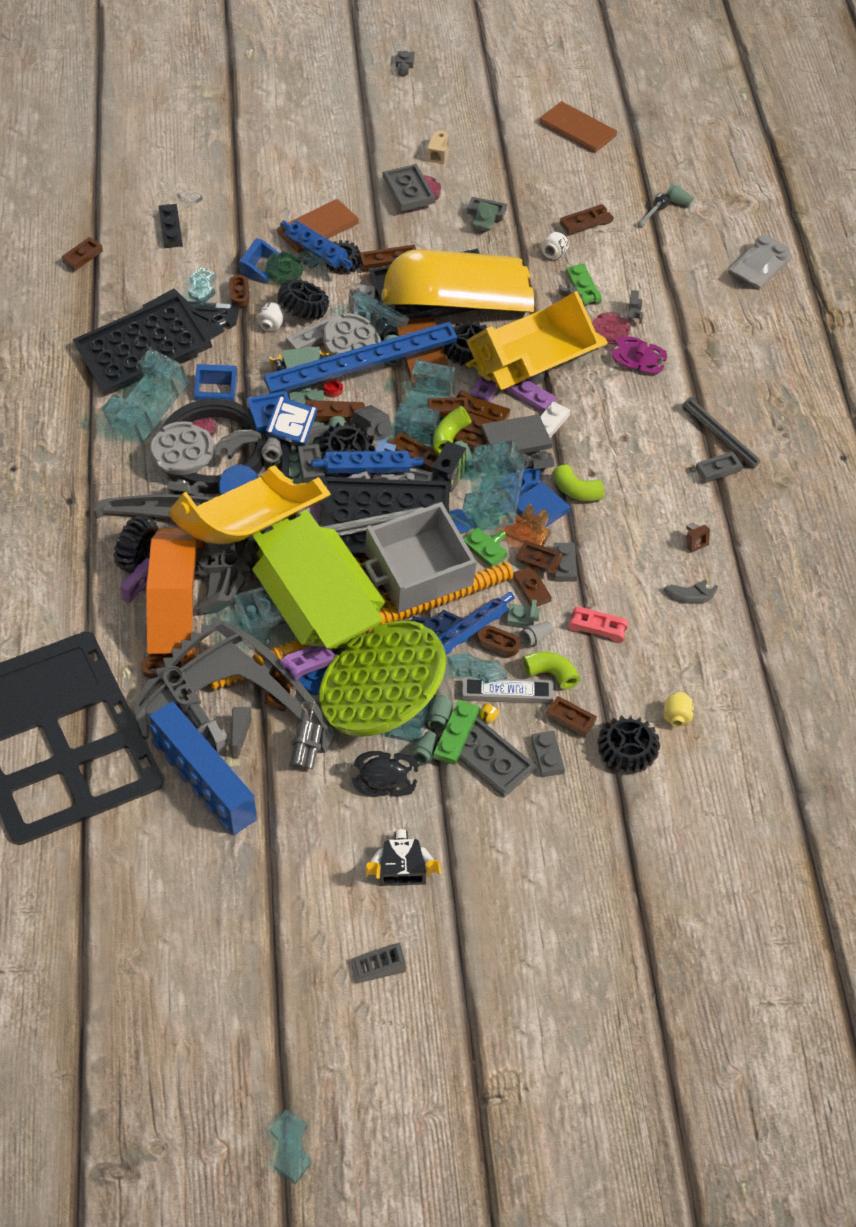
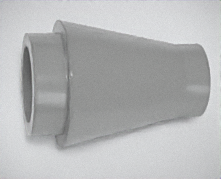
(272, 449)
(534, 634)

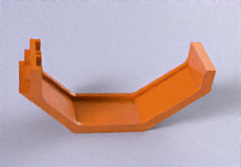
(170, 591)

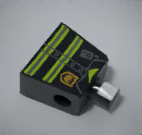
(450, 464)

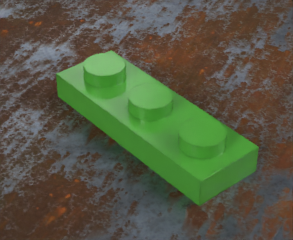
(456, 732)

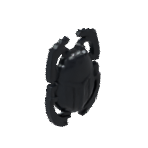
(384, 773)

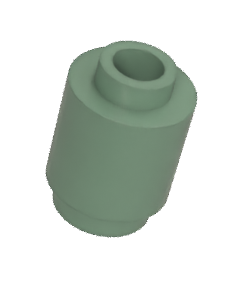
(439, 712)

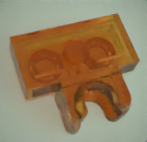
(530, 527)

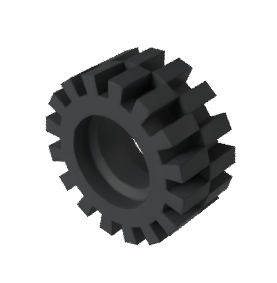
(353, 256)

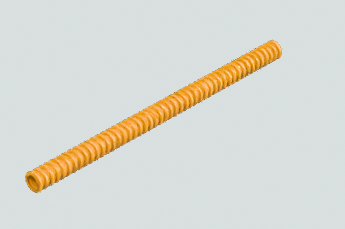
(482, 580)

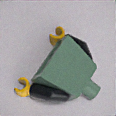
(297, 357)

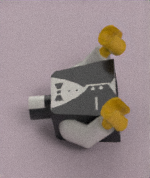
(402, 862)

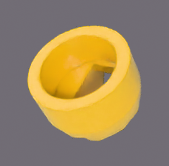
(488, 712)

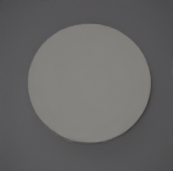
(348, 333)
(182, 448)

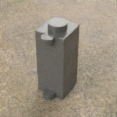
(374, 422)

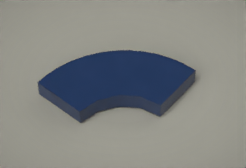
(440, 622)

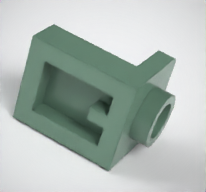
(485, 216)
(522, 616)

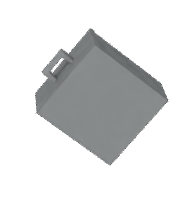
(419, 557)

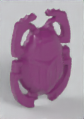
(637, 353)

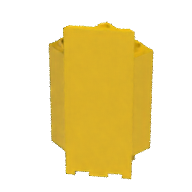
(534, 343)

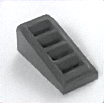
(240, 724)
(382, 953)

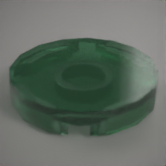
(283, 267)

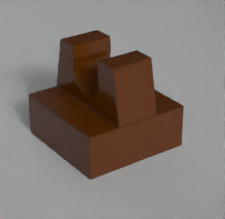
(697, 536)

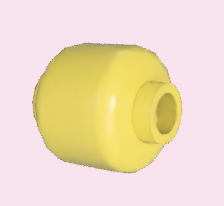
(678, 709)

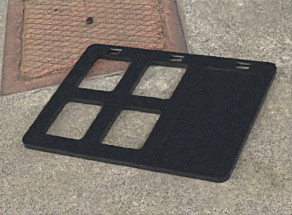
(40, 691)

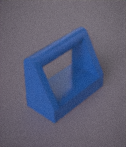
(255, 252)
(215, 375)

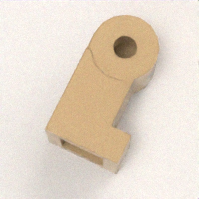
(437, 147)

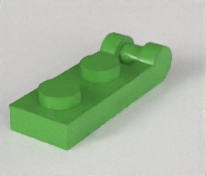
(583, 282)

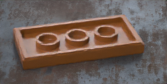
(578, 126)
(325, 220)
(434, 355)

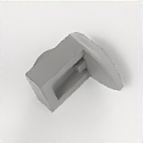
(217, 736)

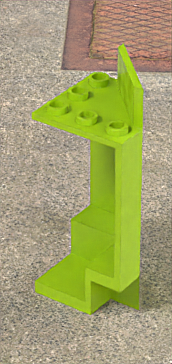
(316, 583)

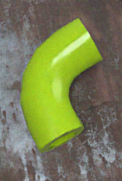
(449, 428)
(576, 488)
(553, 664)

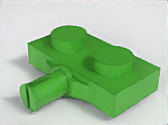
(486, 547)

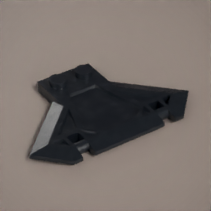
(209, 315)

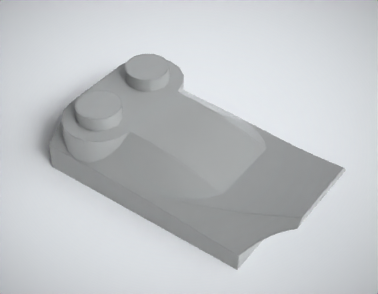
(761, 262)

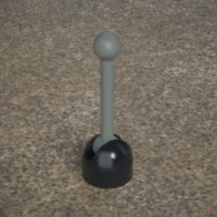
(660, 202)

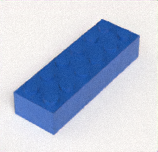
(202, 768)

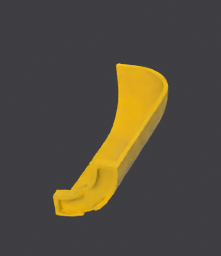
(458, 281)
(246, 508)

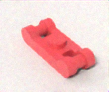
(598, 624)

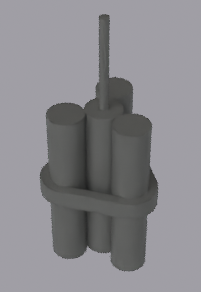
(306, 743)

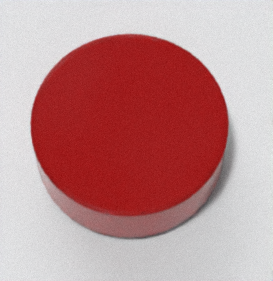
(332, 388)

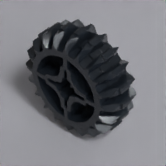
(303, 299)
(460, 350)
(336, 435)
(134, 543)
(630, 752)

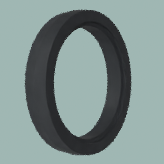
(223, 409)

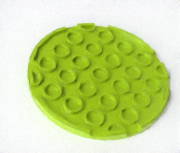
(382, 678)

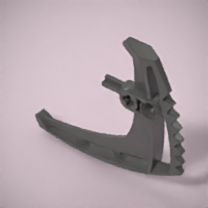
(216, 567)
(217, 663)

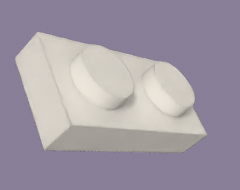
(554, 417)

